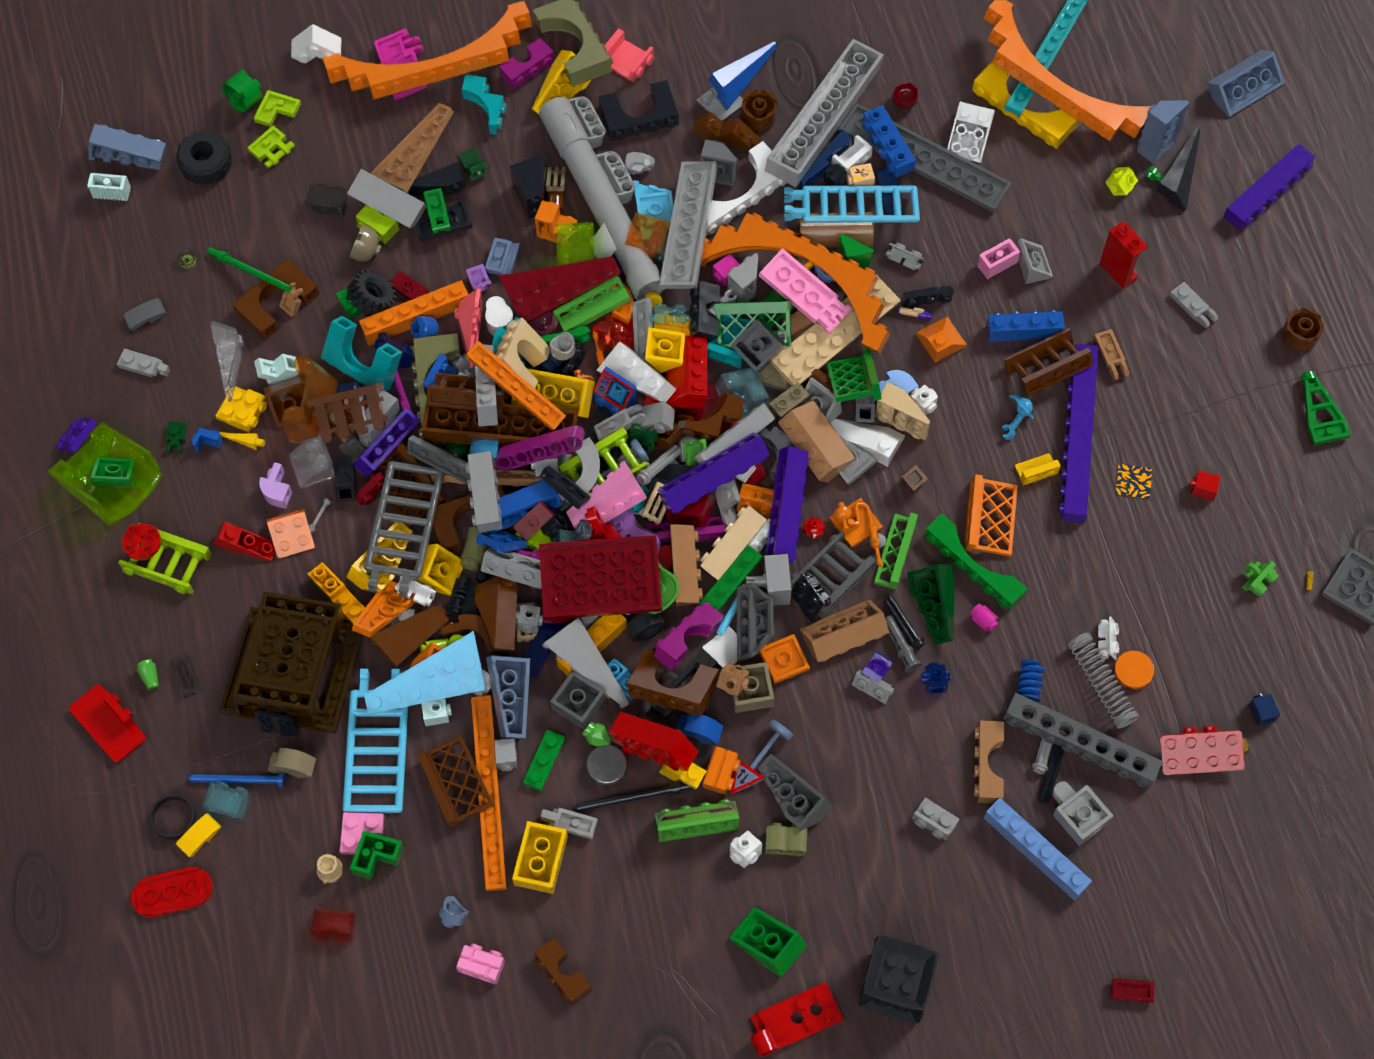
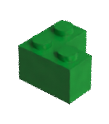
(372, 850)

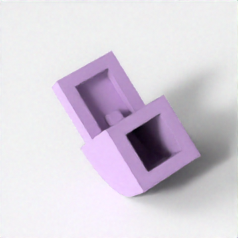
(273, 490)

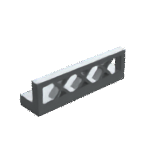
(438, 458)

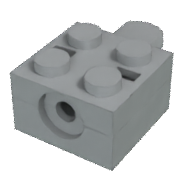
(1080, 812)

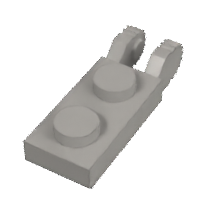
(1193, 304)
(620, 420)

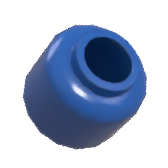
(424, 327)

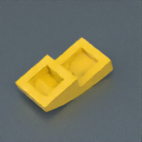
(198, 834)

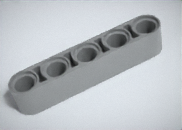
(752, 422)

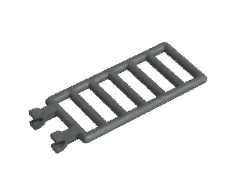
(382, 515)

